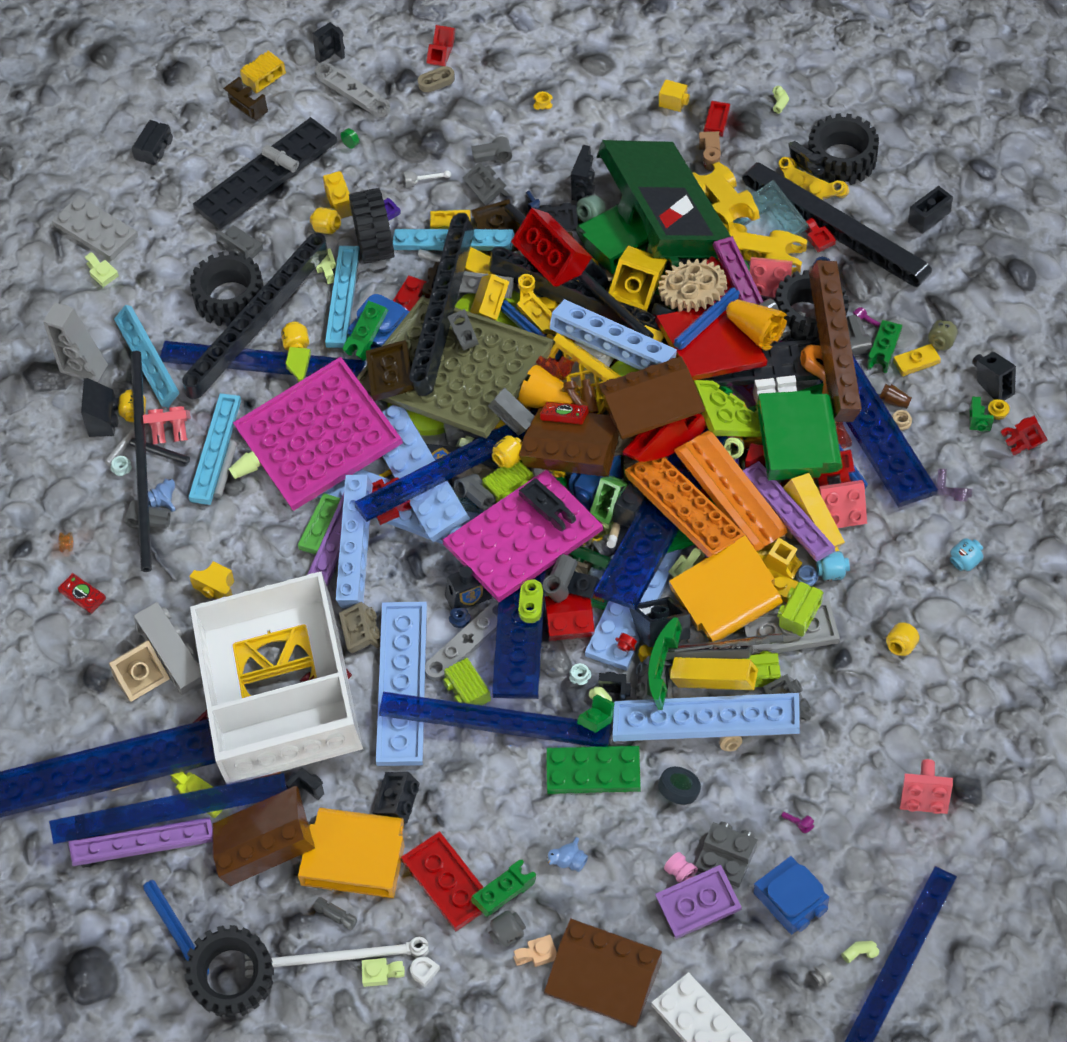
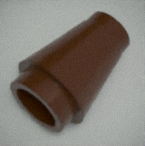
(893, 396)

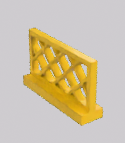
(585, 360)

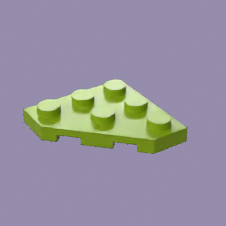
(726, 413)

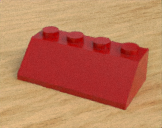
(550, 248)

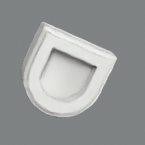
(423, 970)

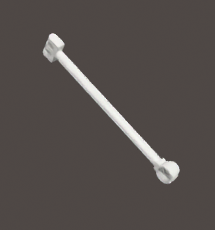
(407, 948)

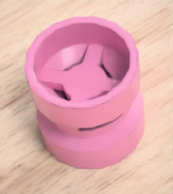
(680, 867)

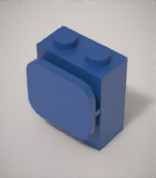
(391, 322)
(585, 486)
(792, 895)

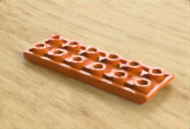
(731, 489)
(684, 505)

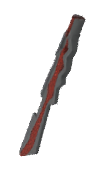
(746, 641)

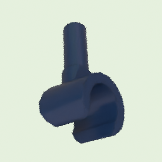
(534, 203)

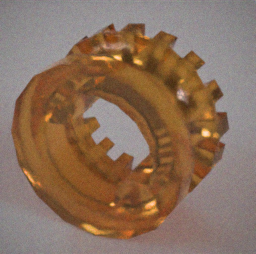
(66, 542)

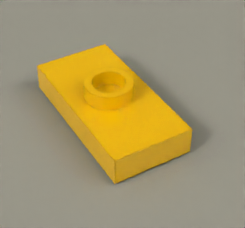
(442, 219)
(916, 360)

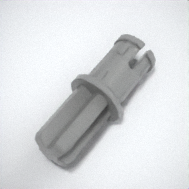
(280, 158)

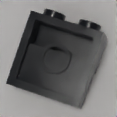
(582, 175)

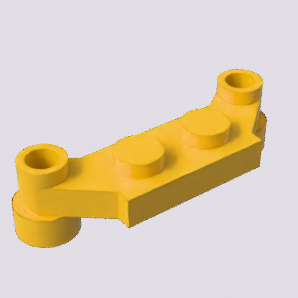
(810, 183)
(532, 306)

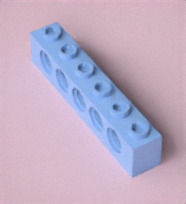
(609, 336)
(353, 544)

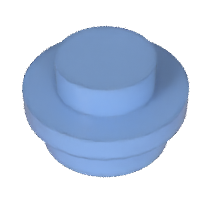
(807, 575)

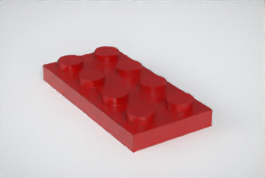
(444, 879)

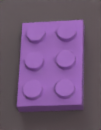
(698, 901)

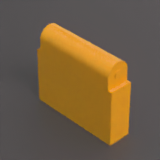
(727, 590)
(354, 853)

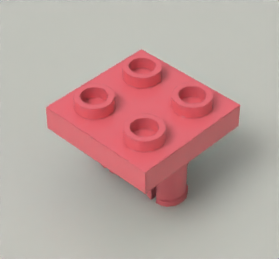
(769, 273)
(157, 419)
(845, 503)
(926, 790)

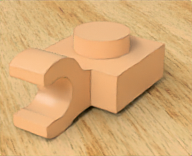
(539, 951)

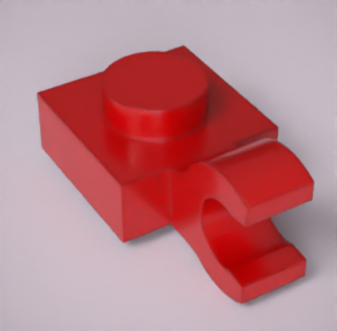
(819, 237)

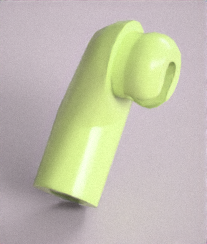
(781, 99)
(858, 948)

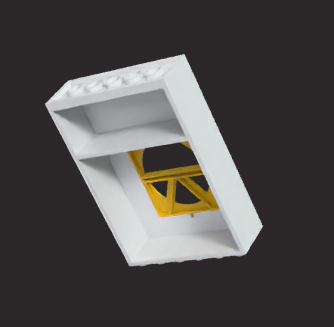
(290, 723)

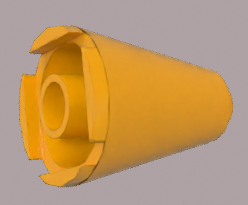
(758, 322)
(542, 388)

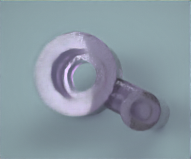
(959, 494)

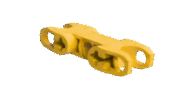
(726, 201)
(775, 246)

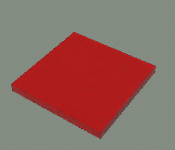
(716, 350)

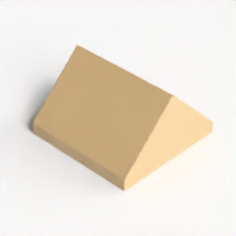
(138, 671)

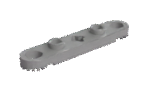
(362, 96)
(455, 650)

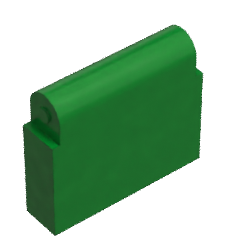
(609, 236)
(798, 434)

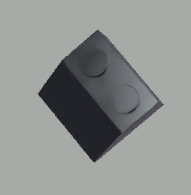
(99, 409)
(654, 615)

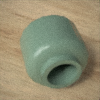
(590, 207)

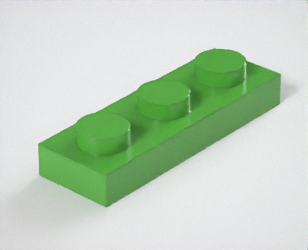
(318, 524)

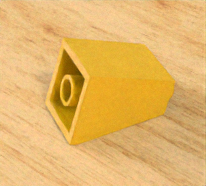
(636, 277)

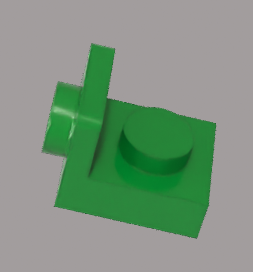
(977, 419)
(598, 715)

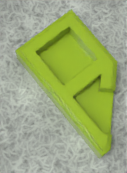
(298, 362)

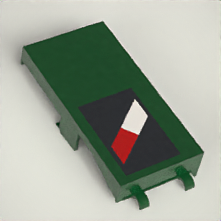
(667, 197)

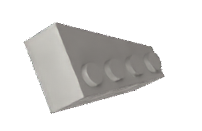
(72, 344)
(165, 638)

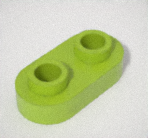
(531, 599)

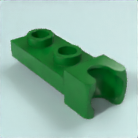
(365, 330)
(884, 345)
(503, 889)

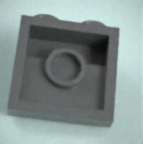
(728, 849)

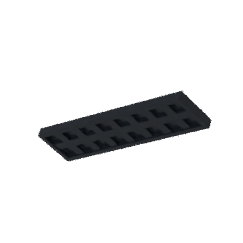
(262, 175)
(782, 362)

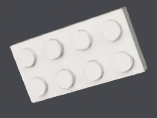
(696, 1014)

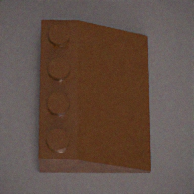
(651, 397)
(570, 446)
(261, 837)
(603, 972)

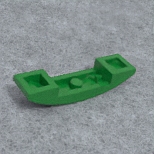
(667, 639)

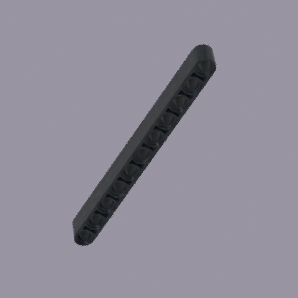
(844, 228)
(510, 264)
(441, 304)
(254, 316)

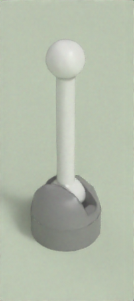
(410, 178)

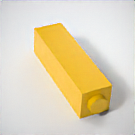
(806, 495)
(713, 673)

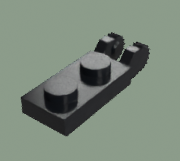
(805, 158)
(546, 503)

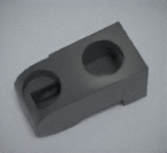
(463, 330)

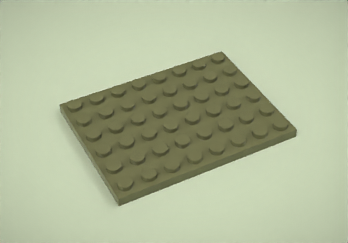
(469, 377)

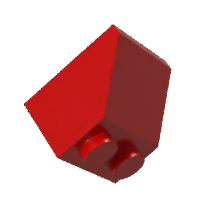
(569, 618)

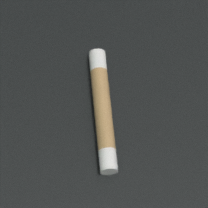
(612, 539)

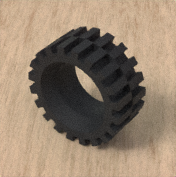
(846, 132)
(371, 225)
(218, 272)
(797, 290)
(208, 949)

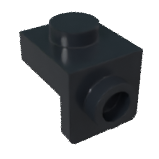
(597, 274)
(615, 683)
(308, 782)

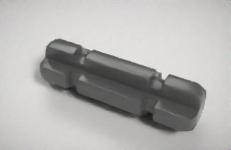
(335, 913)

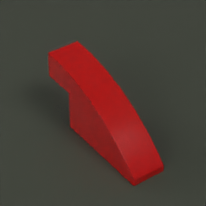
(665, 439)

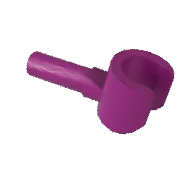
(861, 312)
(804, 825)

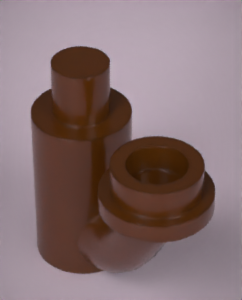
(587, 394)

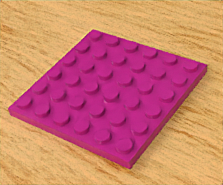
(317, 433)

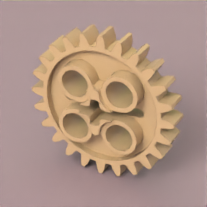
(692, 285)

